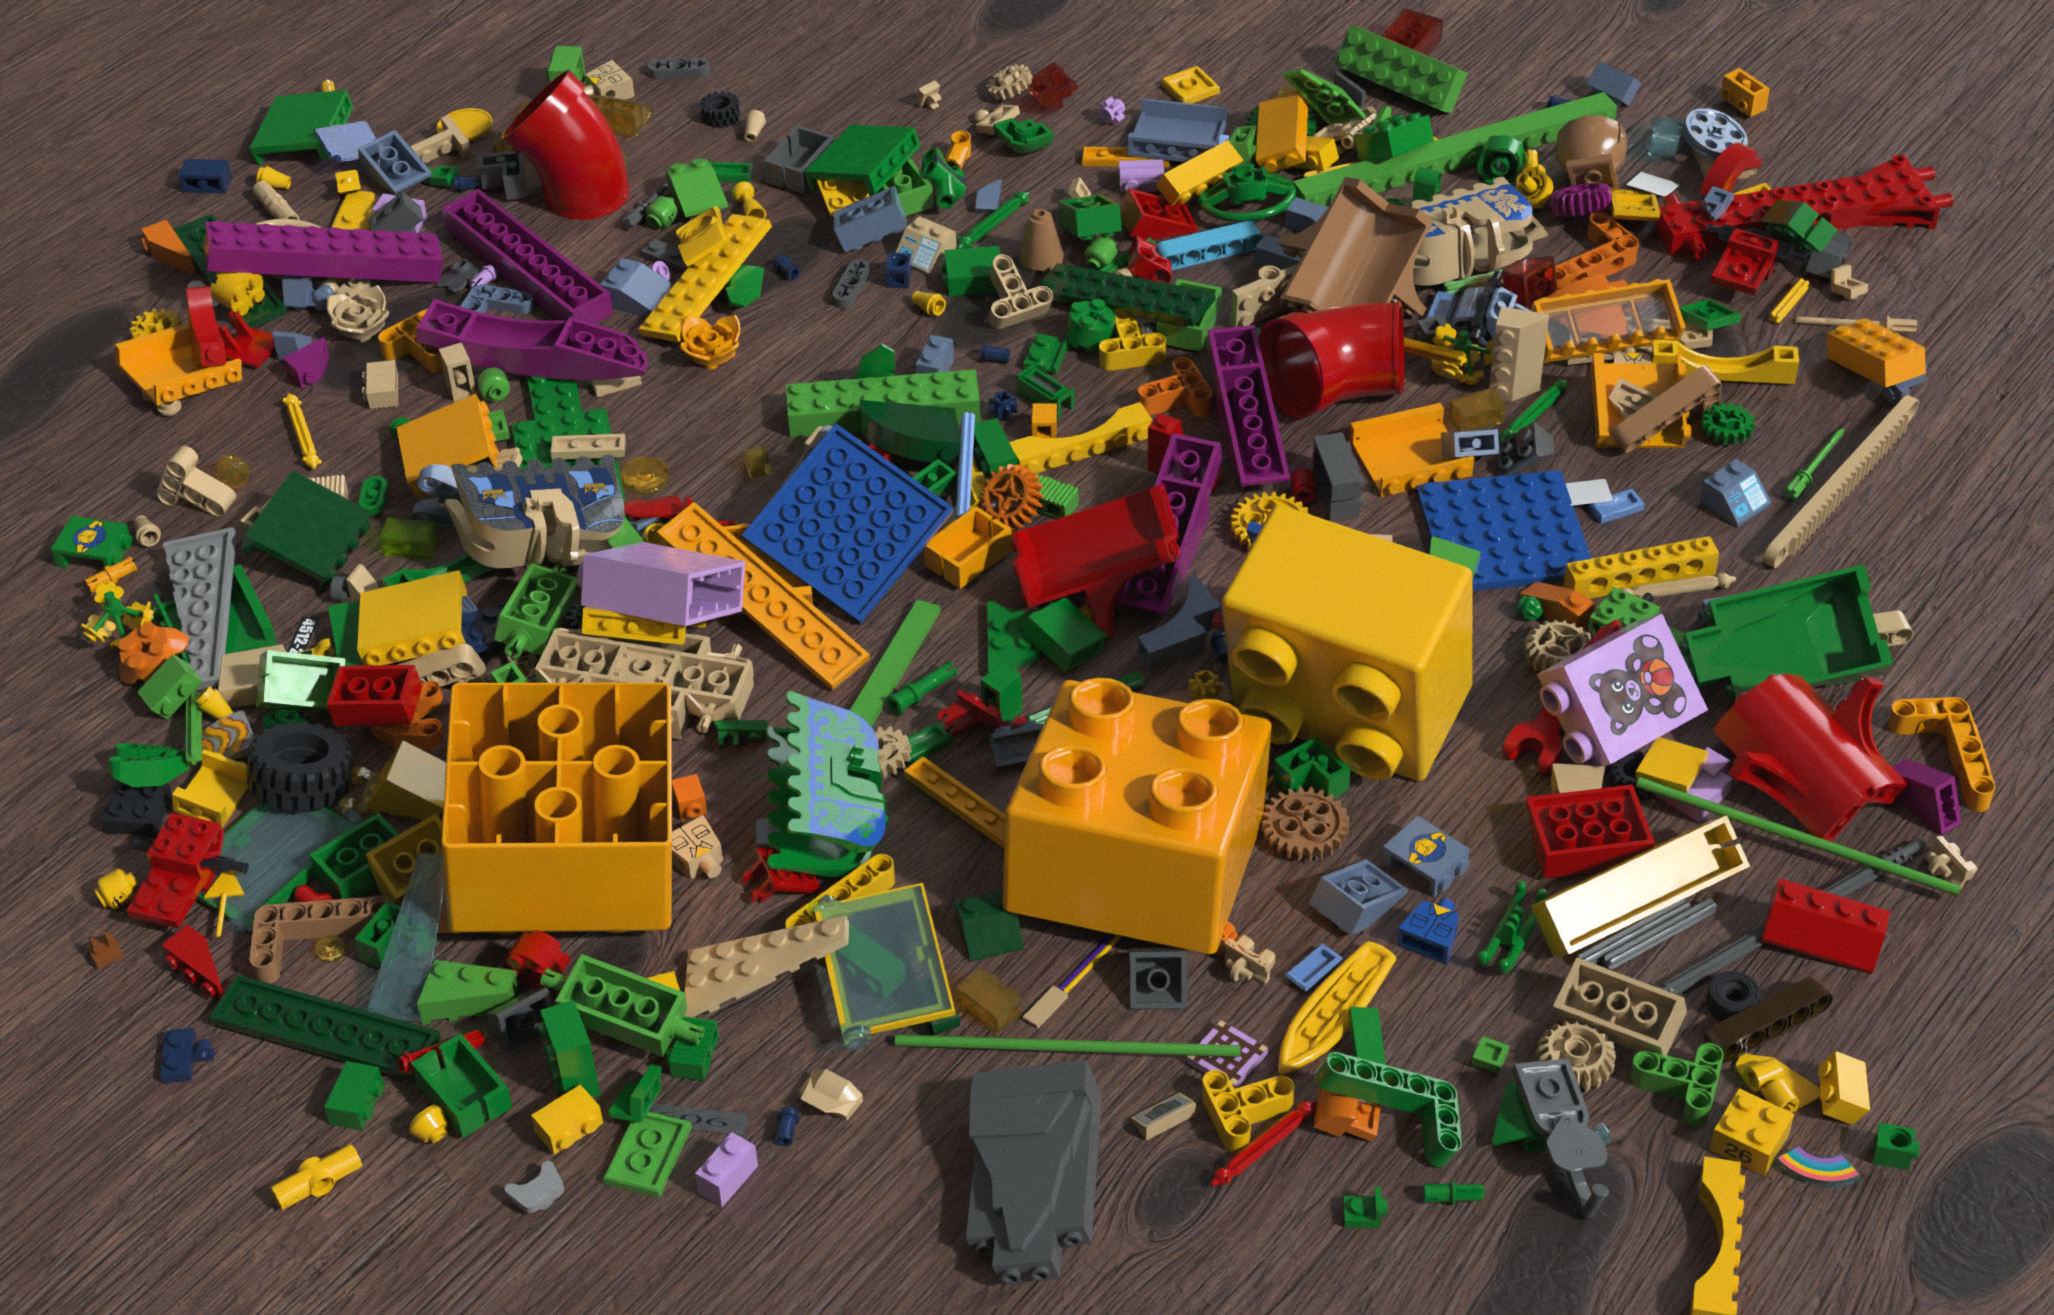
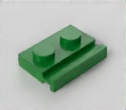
(1046, 353)

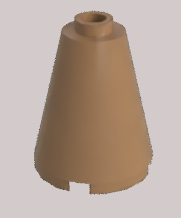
(1040, 243)

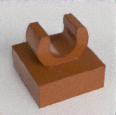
(104, 950)

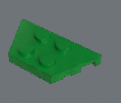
(1006, 638)

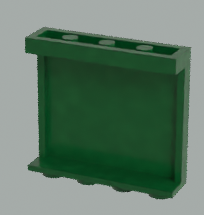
(308, 528)

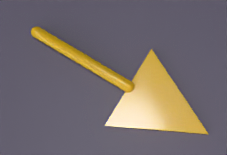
(224, 887)

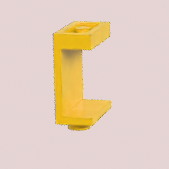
(214, 789)

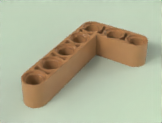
(1697, 389)
(304, 921)

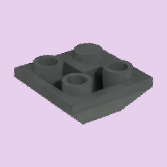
(1524, 450)

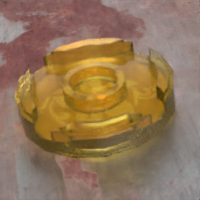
(645, 475)

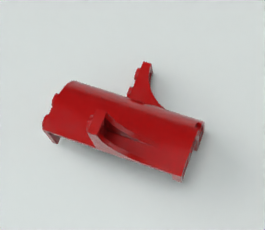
(1096, 551)
(1809, 754)

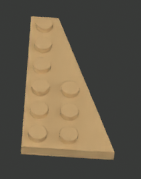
(752, 962)

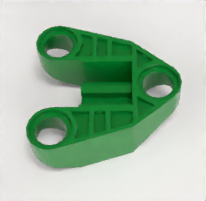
(146, 764)

